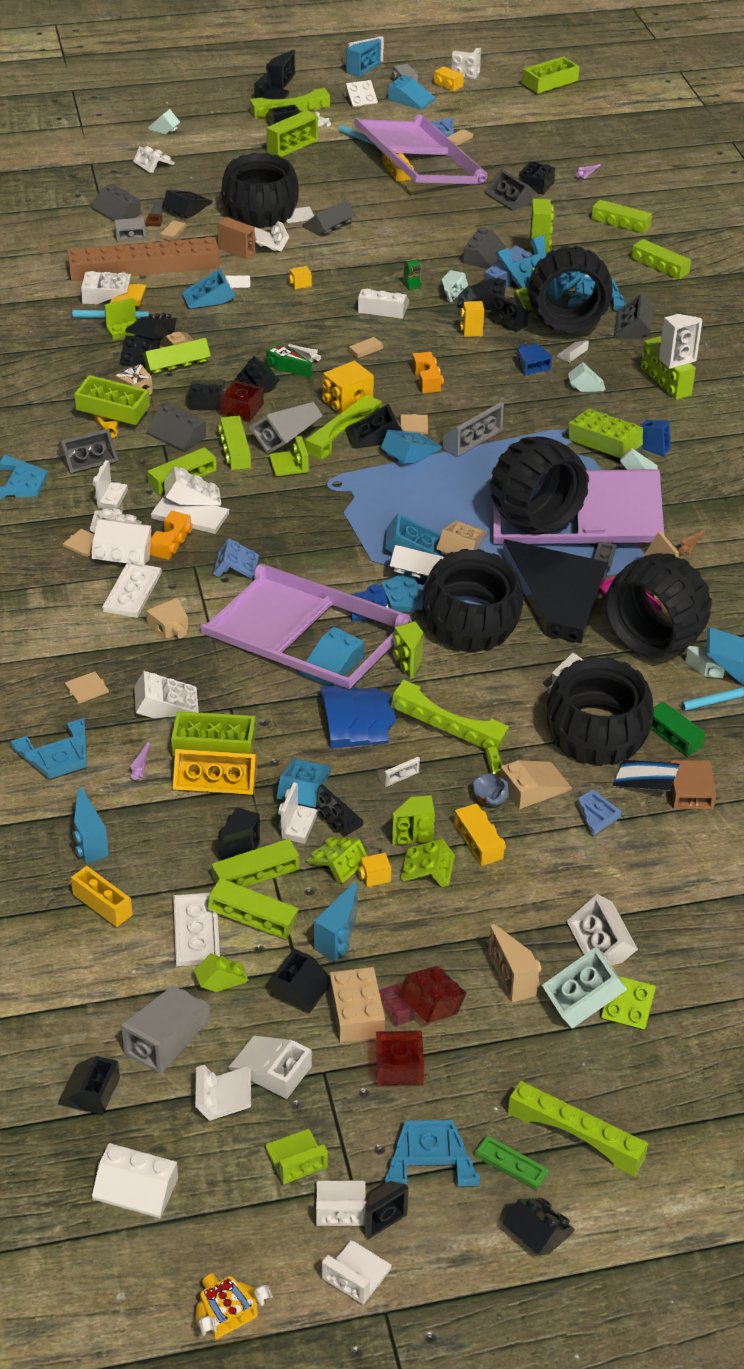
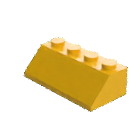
(215, 771)

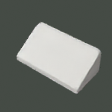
(239, 281)
(573, 351)
(400, 772)

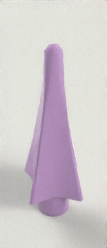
(585, 171)
(139, 763)

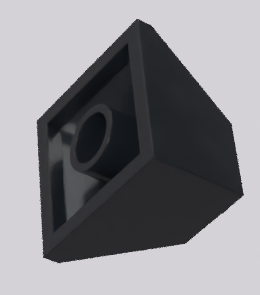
(385, 1207)

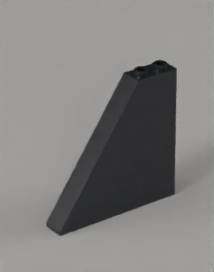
(558, 587)

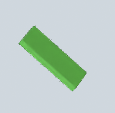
(511, 1163)

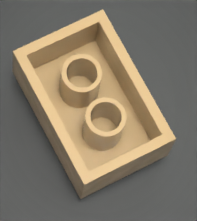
(356, 1004)

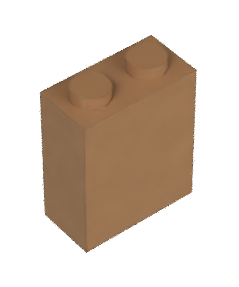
(236, 238)
(693, 785)

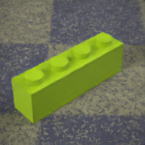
(621, 216)
(661, 259)
(175, 355)
(234, 442)
(196, 463)
(258, 864)
(253, 908)

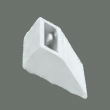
(104, 286)
(190, 489)
(163, 696)
(275, 1063)

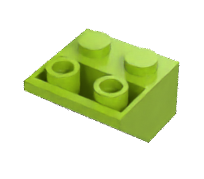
(408, 647)
(414, 821)

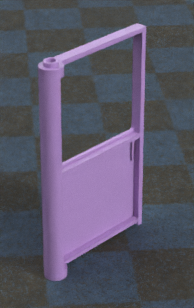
(419, 138)
(618, 509)
(281, 607)

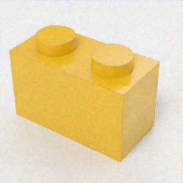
(448, 78)
(472, 318)

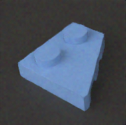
(446, 126)
(597, 811)

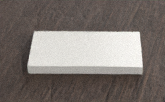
(203, 517)
(132, 590)
(194, 929)

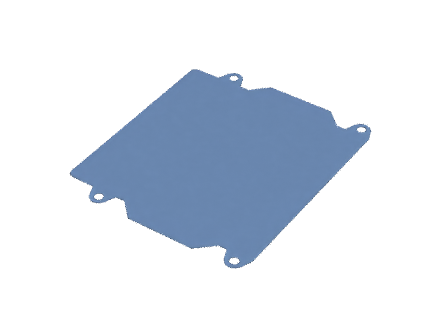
(449, 490)

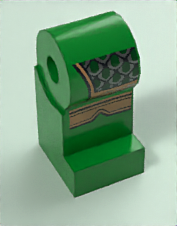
(412, 274)

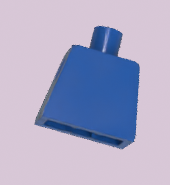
(533, 359)
(656, 436)

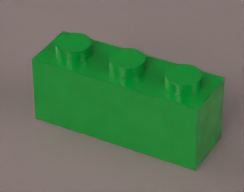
(677, 729)

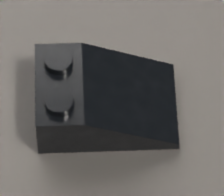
(282, 69)
(184, 202)
(483, 292)
(205, 394)
(373, 428)

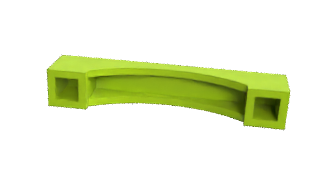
(315, 100)
(320, 443)
(481, 733)
(619, 1146)

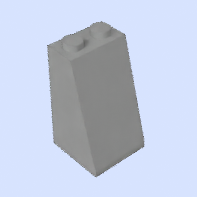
(282, 426)
(164, 1028)

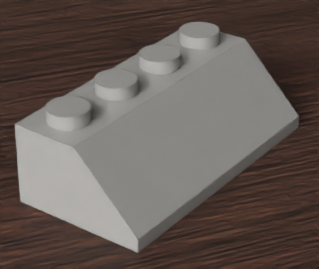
(474, 431)

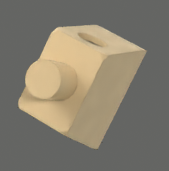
(168, 619)

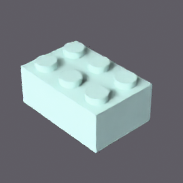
(584, 987)

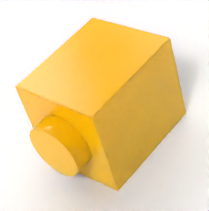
(300, 277)
(375, 869)

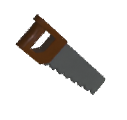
(155, 217)

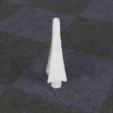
(307, 353)

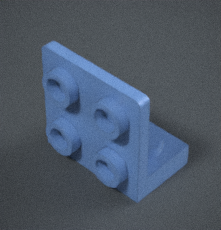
(236, 557)

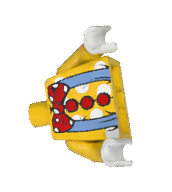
(227, 1305)

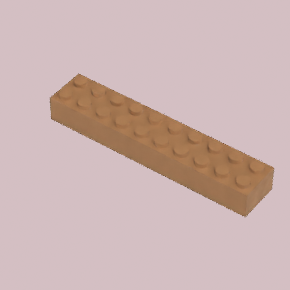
(145, 258)

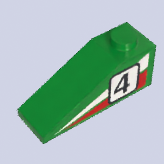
(288, 361)

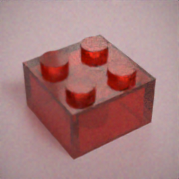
(241, 400)
(432, 994)
(399, 1058)

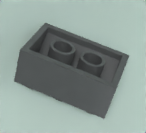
(510, 190)
(116, 203)
(330, 218)
(482, 248)
(634, 318)
(177, 428)
(87, 451)

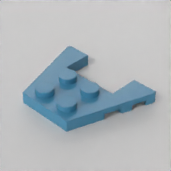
(521, 270)
(586, 288)
(24, 481)
(404, 592)
(59, 756)
(431, 1144)

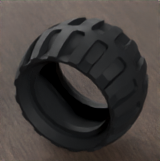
(260, 189)
(576, 317)
(518, 475)
(678, 589)
(467, 624)
(606, 685)

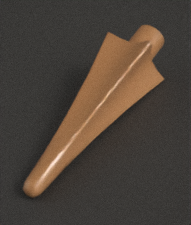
(688, 543)

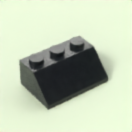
(153, 326)

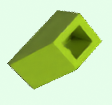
(219, 973)

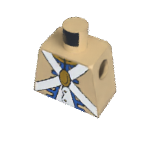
(136, 377)

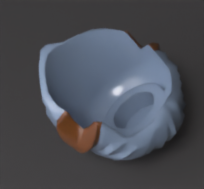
(490, 789)

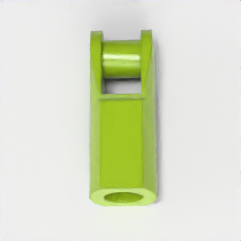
(494, 760)

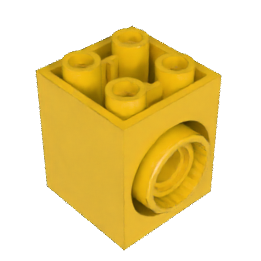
(346, 385)

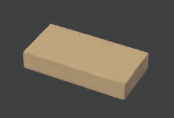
(460, 137)
(173, 230)
(365, 347)

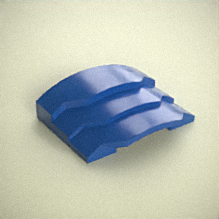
(357, 716)

